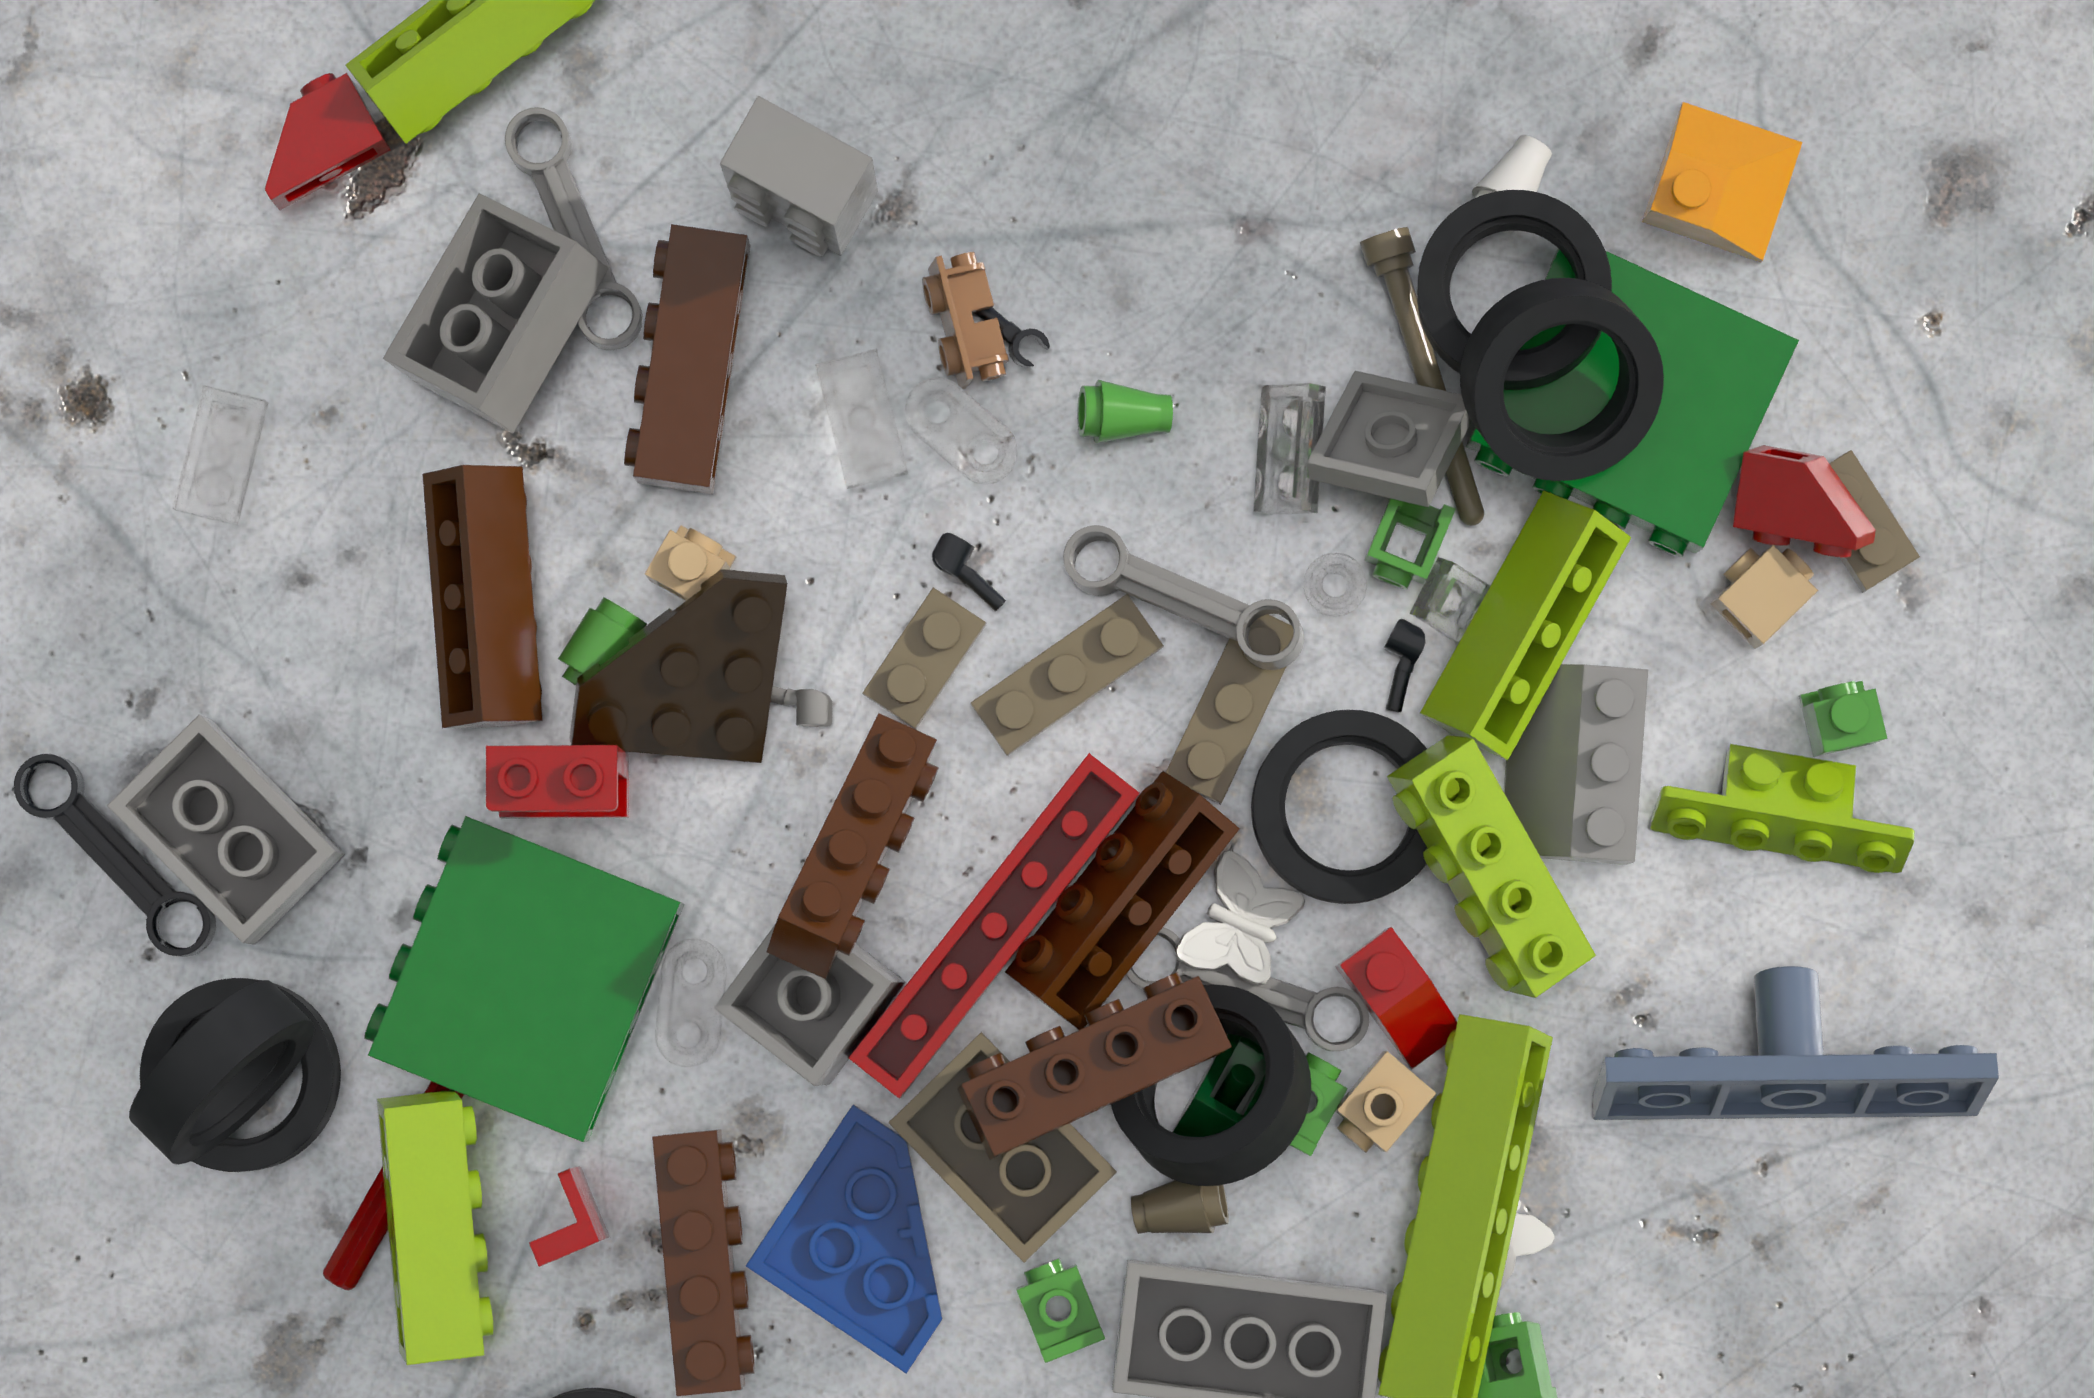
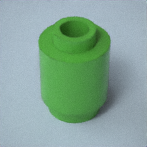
(598, 638)

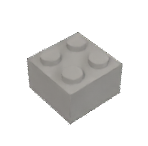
(806, 1018)

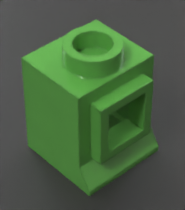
(1421, 519)

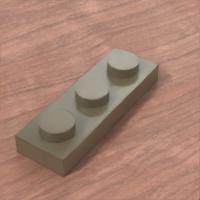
(1067, 674)
(1229, 712)

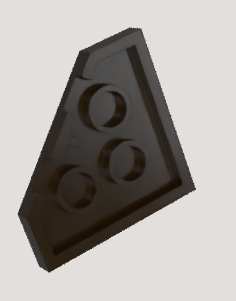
(692, 676)

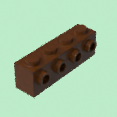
(690, 358)
(482, 596)
(849, 850)
(1122, 899)
(1093, 1066)
(699, 1262)

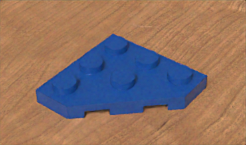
(858, 1243)

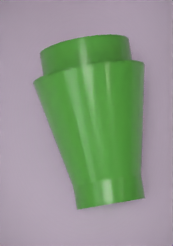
(1121, 412)

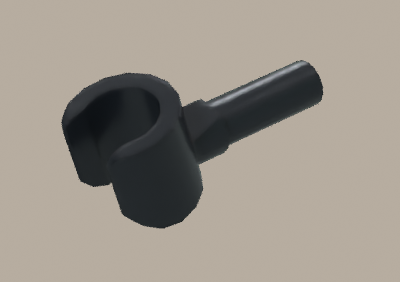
(1013, 334)
(951, 557)
(1408, 643)

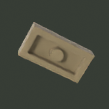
(1891, 545)
(924, 658)

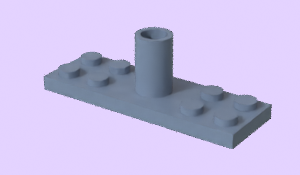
(1792, 1072)

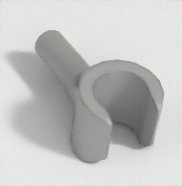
(813, 706)

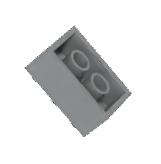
(799, 178)
(496, 312)
(225, 830)

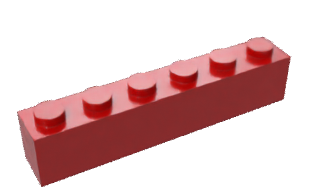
(994, 926)

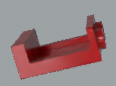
(557, 781)

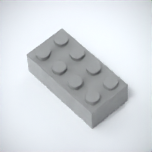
(1244, 1336)

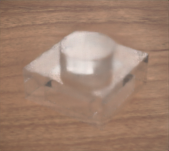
(1449, 599)

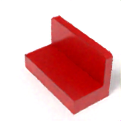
(585, 1232)

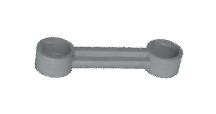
(570, 217)
(1183, 597)
(1290, 1001)

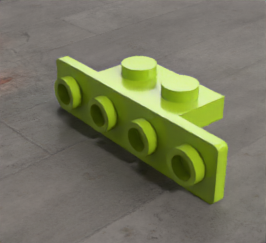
(1785, 808)

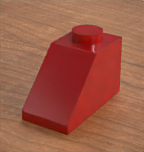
(322, 139)
(1399, 996)

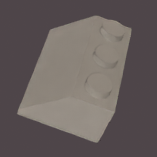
(1581, 765)

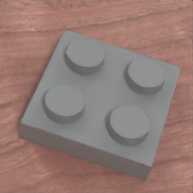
(1390, 439)

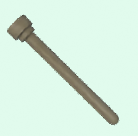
(1391, 258)

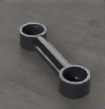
(113, 854)

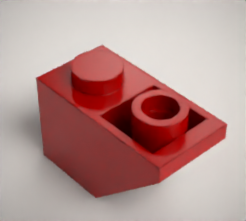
(1798, 498)

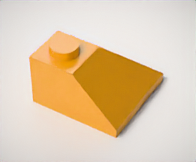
(1722, 182)

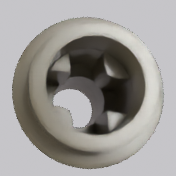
(1180, 1209)

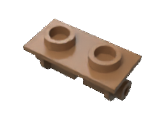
(955, 296)

